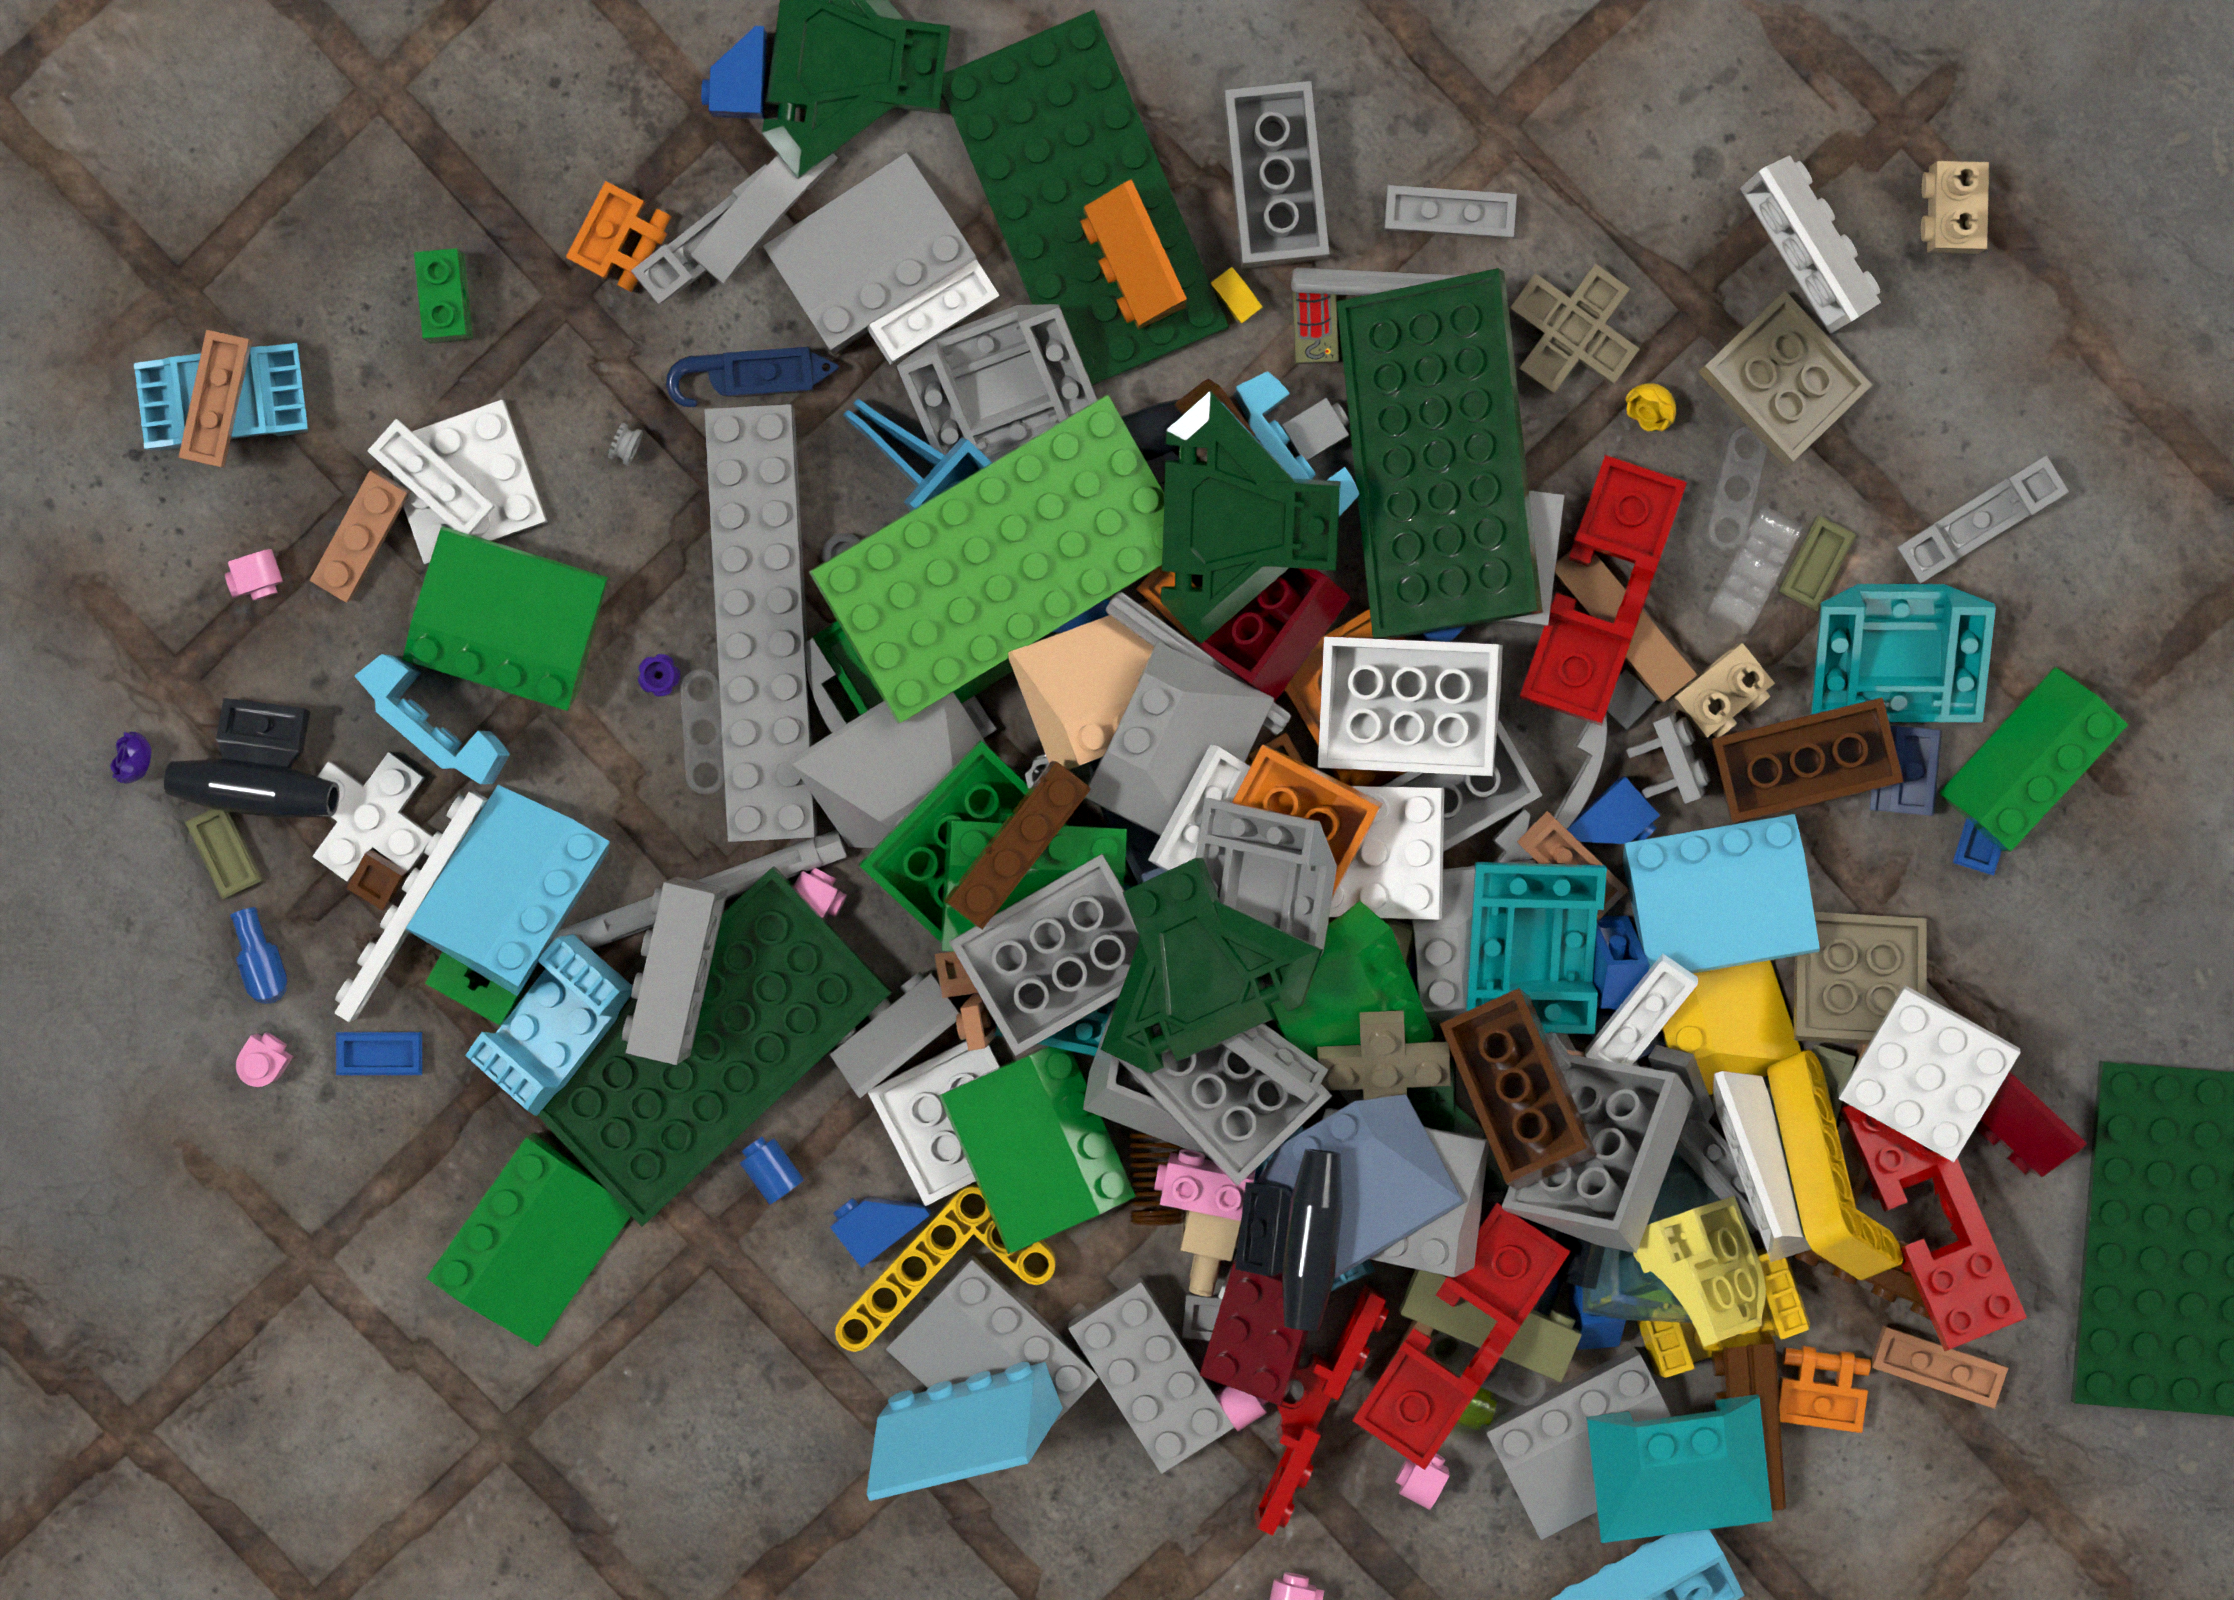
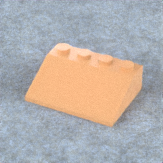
(1081, 686)

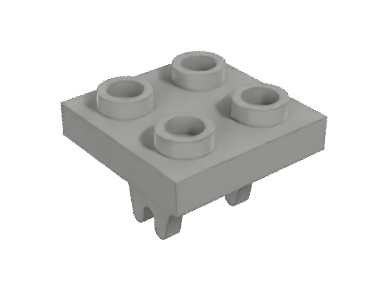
(1689, 773)

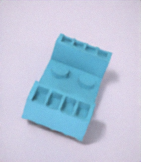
(1259, 398)
(268, 400)
(387, 681)
(553, 1024)

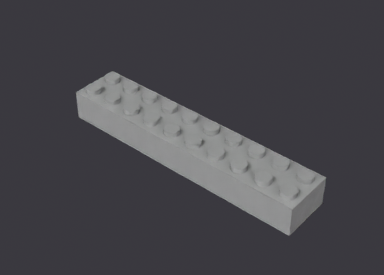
(760, 620)

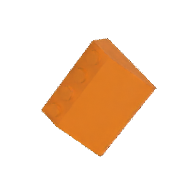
(1298, 790)

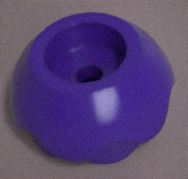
(132, 758)

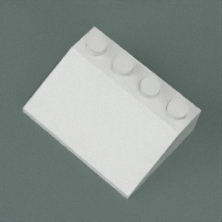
(1810, 243)
(1409, 705)
(1758, 1152)

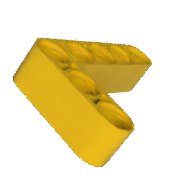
(1820, 1172)
(935, 1258)

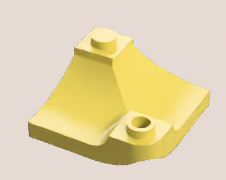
(1708, 1267)

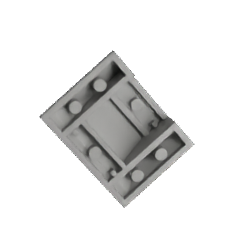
(997, 380)
(1166, 733)
(881, 768)
(1269, 867)
(1444, 949)

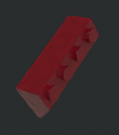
(2027, 1129)

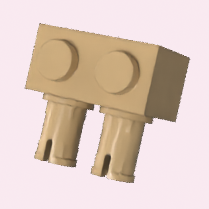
(1956, 207)
(1723, 691)
(1211, 1241)

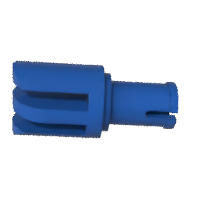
(258, 961)

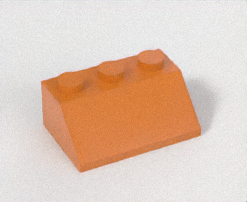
(1133, 256)

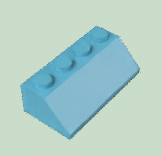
(1667, 1569)

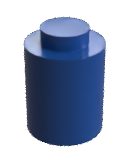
(770, 1169)

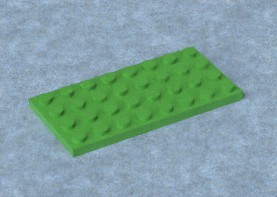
(998, 559)

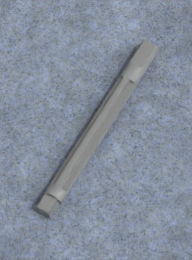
(738, 879)

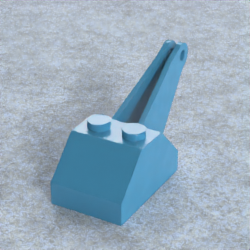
(948, 469)

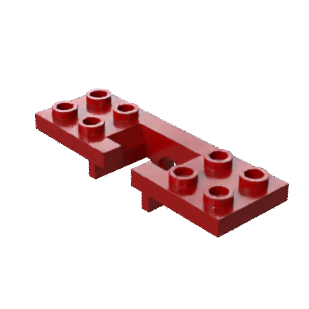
(1584, 655)
(1963, 1281)
(1320, 1382)
(1419, 1397)

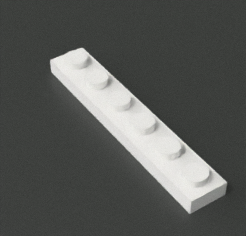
(378, 957)

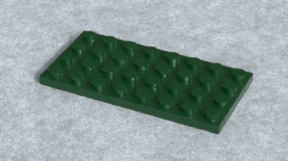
(1047, 138)
(1439, 455)
(770, 1010)
(2159, 1243)

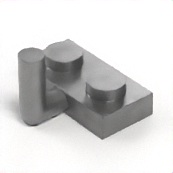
(1686, 1068)

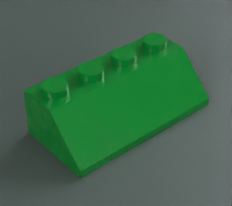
(2032, 759)

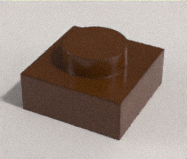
(376, 879)

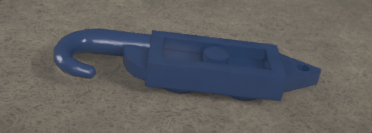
(752, 372)

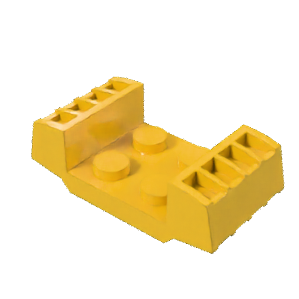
(1677, 1345)

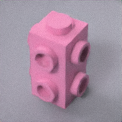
(1200, 1186)

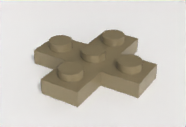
(1574, 329)
(1383, 1060)

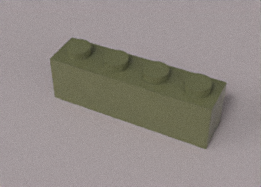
(1540, 1344)

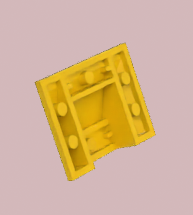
(1733, 1022)

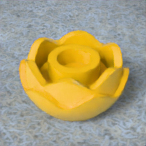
(1651, 406)

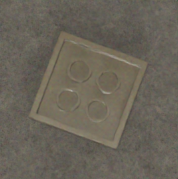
(1785, 378)
(1856, 975)

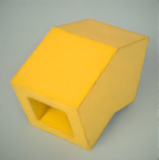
(1236, 295)

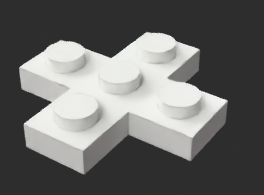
(372, 818)

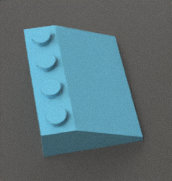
(509, 888)
(1722, 895)
(962, 1429)

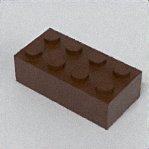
(1807, 760)
(1518, 1089)

